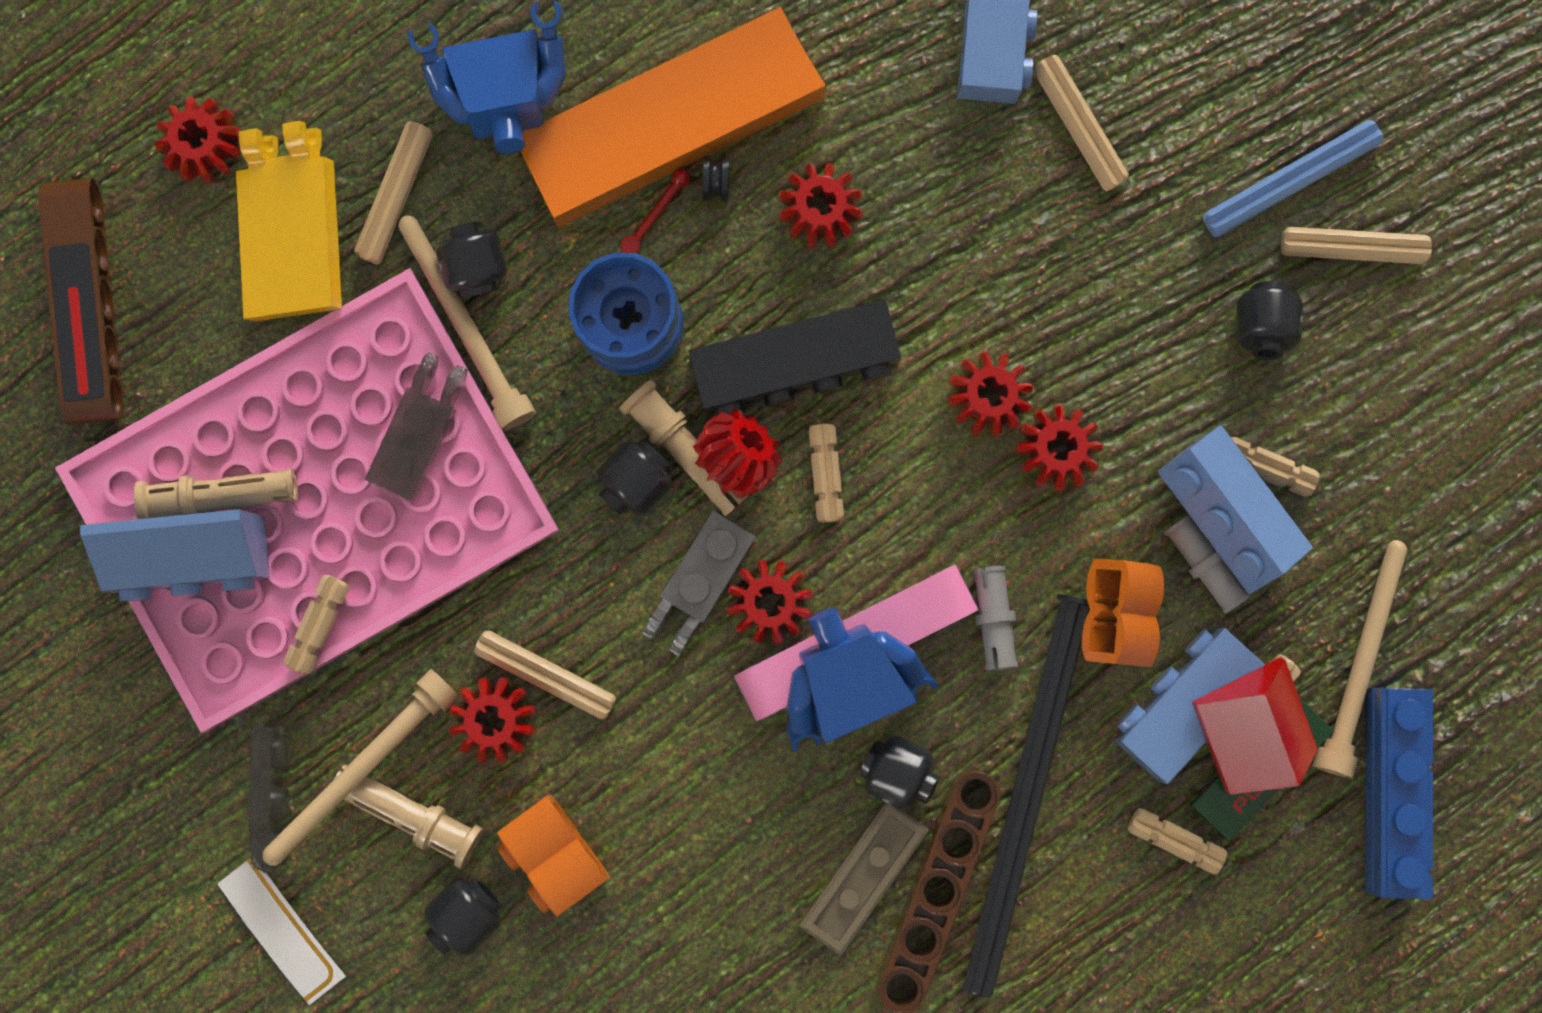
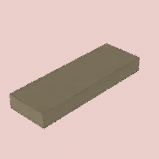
(863, 878)

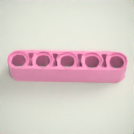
(905, 616)

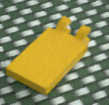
(287, 225)

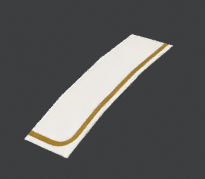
(281, 931)

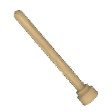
(509, 406)
(429, 698)
(1338, 753)

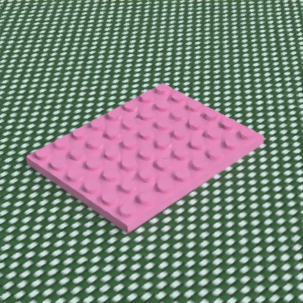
(322, 410)

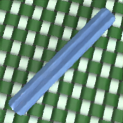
(1293, 178)

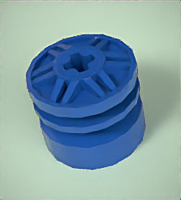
(611, 291)

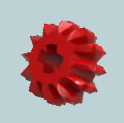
(185, 128)
(830, 191)
(980, 408)
(737, 453)
(1070, 462)
(779, 588)
(478, 730)

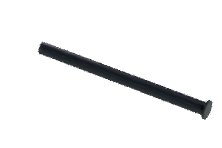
(1026, 797)

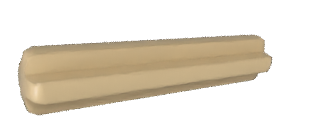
(1080, 122)
(393, 193)
(1356, 245)
(545, 674)

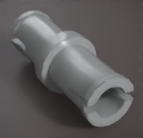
(1207, 564)
(995, 618)

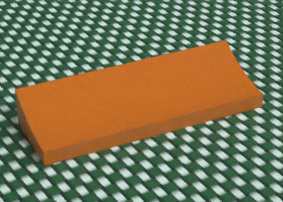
(671, 117)

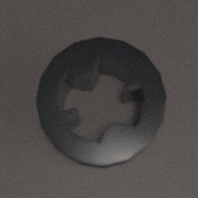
(716, 178)

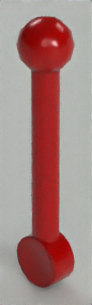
(680, 179)

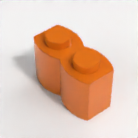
(1123, 612)
(552, 856)

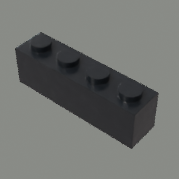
(796, 358)

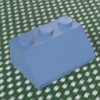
(178, 553)

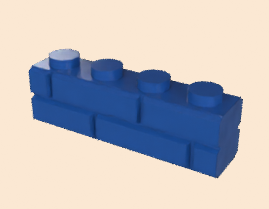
(1399, 793)

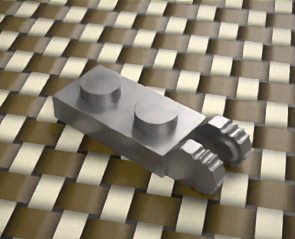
(701, 577)

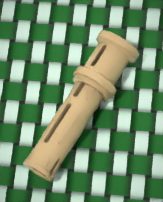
(668, 430)
(195, 496)
(427, 825)

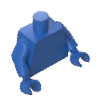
(498, 81)
(850, 680)

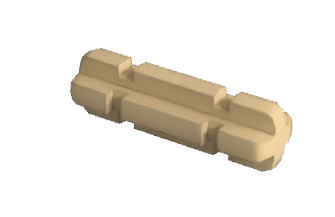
(1279, 469)
(826, 473)
(316, 624)
(1177, 841)

